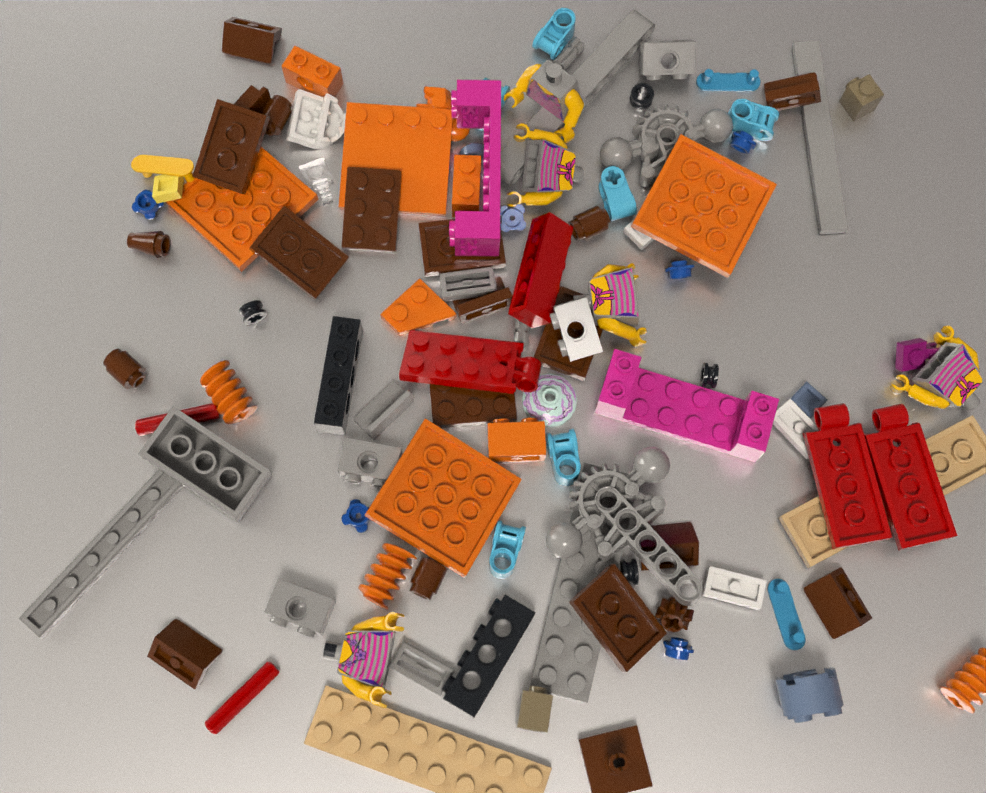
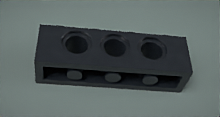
(338, 375)
(503, 610)

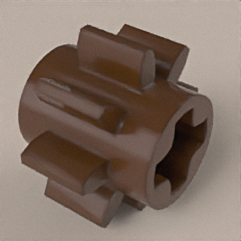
(674, 615)

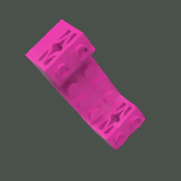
(479, 107)
(686, 409)

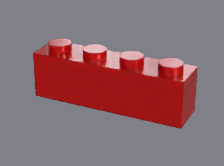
(541, 270)

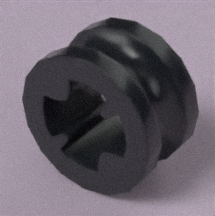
(647, 101)
(252, 312)
(709, 375)
(630, 570)

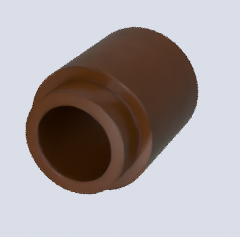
(279, 111)
(589, 223)
(124, 369)
(427, 578)

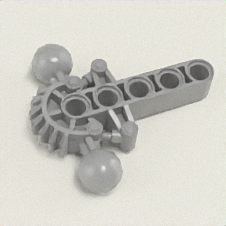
(665, 123)
(650, 466)

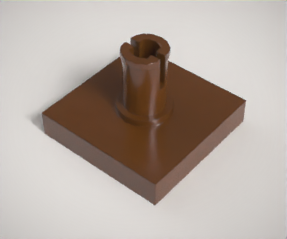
(615, 761)

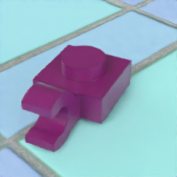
(913, 354)

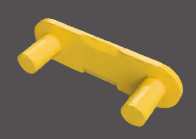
(163, 165)

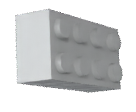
(205, 464)

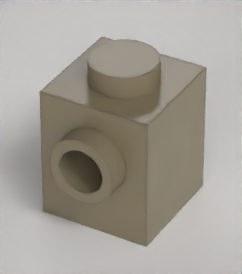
(861, 97)
(535, 710)

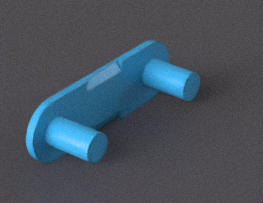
(728, 81)
(786, 614)

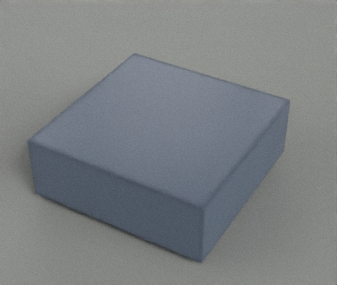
(808, 399)

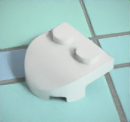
(315, 120)

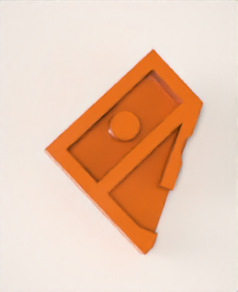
(417, 309)

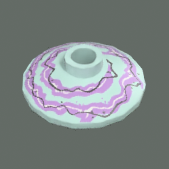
(552, 412)

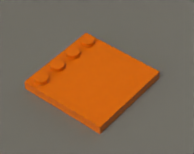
(403, 140)
(704, 206)
(236, 220)
(443, 498)

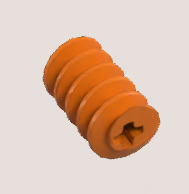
(225, 393)
(386, 574)
(968, 683)

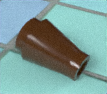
(151, 243)

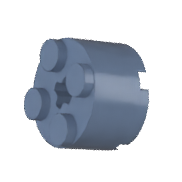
(809, 694)

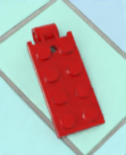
(468, 363)
(845, 479)
(908, 480)

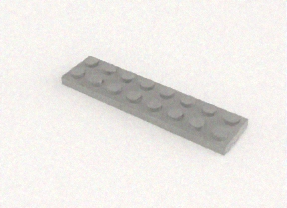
(567, 645)

